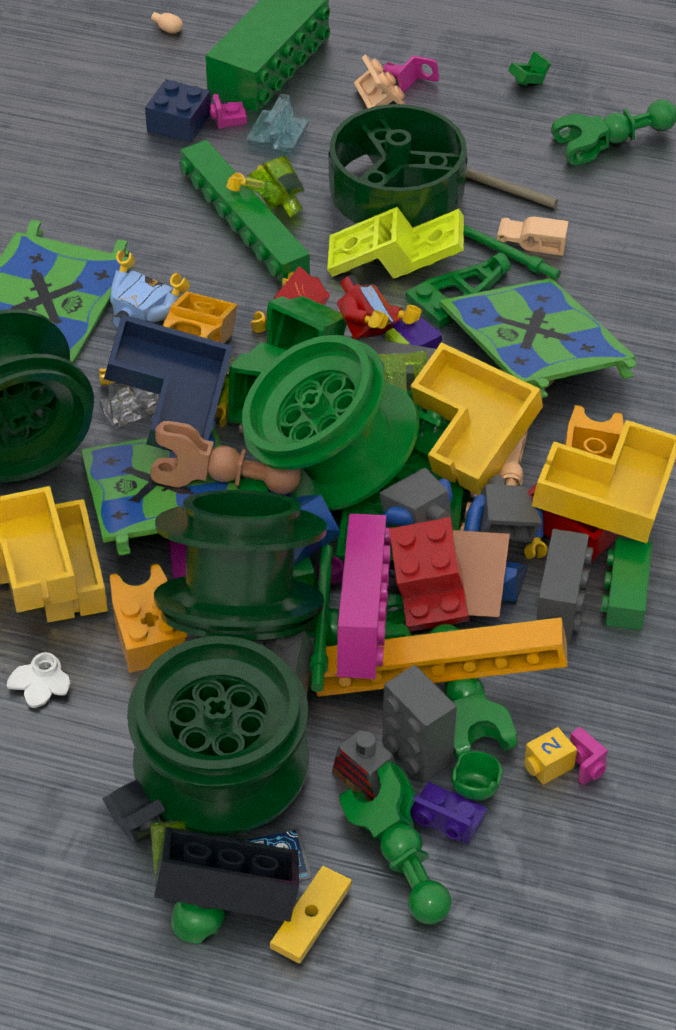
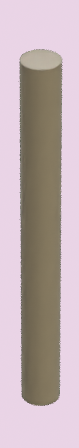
(511, 188)

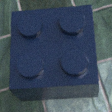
(178, 110)

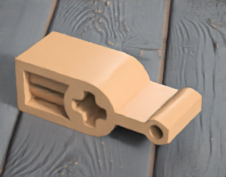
(535, 234)

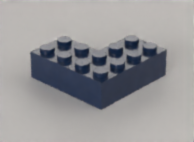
(175, 365)

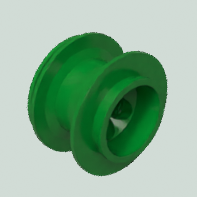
(332, 418)

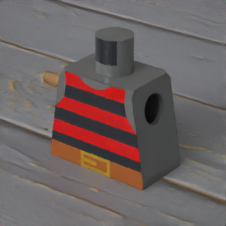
(358, 763)

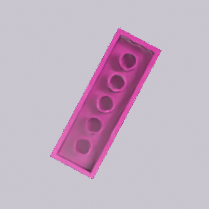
(364, 597)

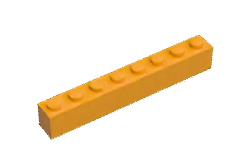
(461, 655)

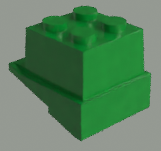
(300, 320)
(244, 373)

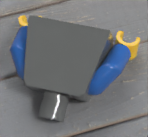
(416, 500)
(508, 511)

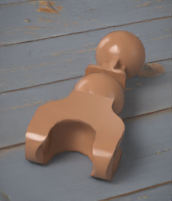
(198, 459)

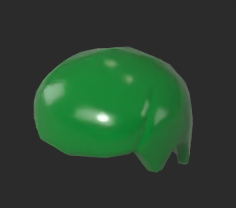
(476, 775)
(195, 923)

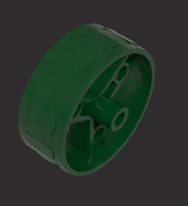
(415, 160)

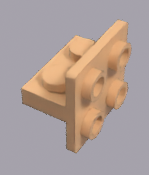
(378, 87)

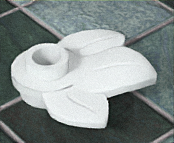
(40, 683)

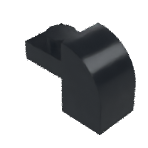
(133, 810)

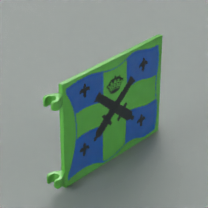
(59, 282)
(538, 332)
(126, 494)

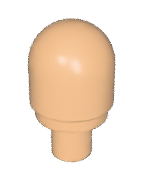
(168, 22)
(512, 473)

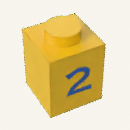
(550, 756)

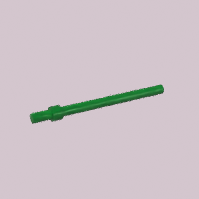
(533, 263)
(319, 660)

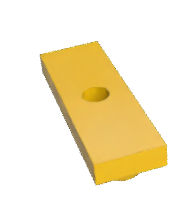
(319, 901)

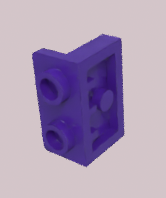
(447, 813)

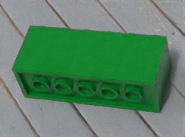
(266, 50)

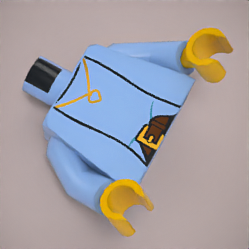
(142, 296)

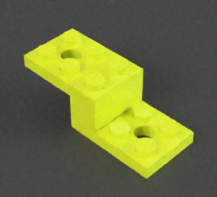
(396, 243)

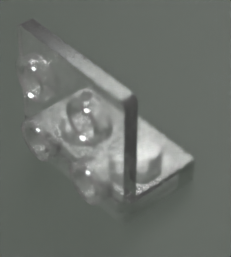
(127, 404)

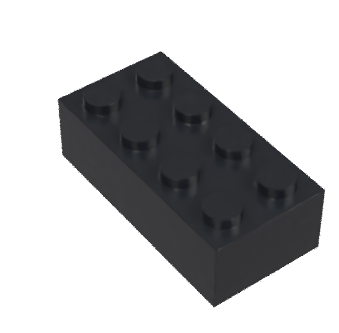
(227, 874)

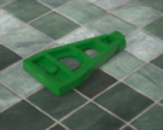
(427, 293)

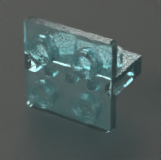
(278, 127)

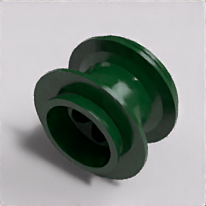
(42, 396)
(239, 565)
(211, 702)

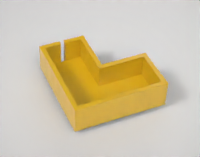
(485, 411)
(613, 492)
(35, 550)
(85, 564)

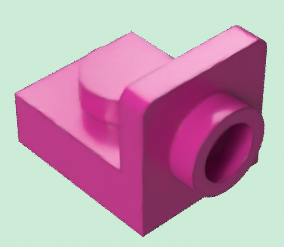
(227, 114)
(589, 754)

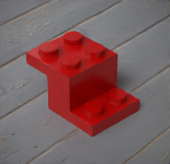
(429, 574)

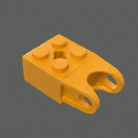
(202, 316)
(593, 436)
(139, 621)

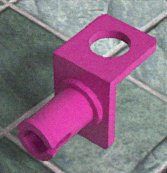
(411, 70)

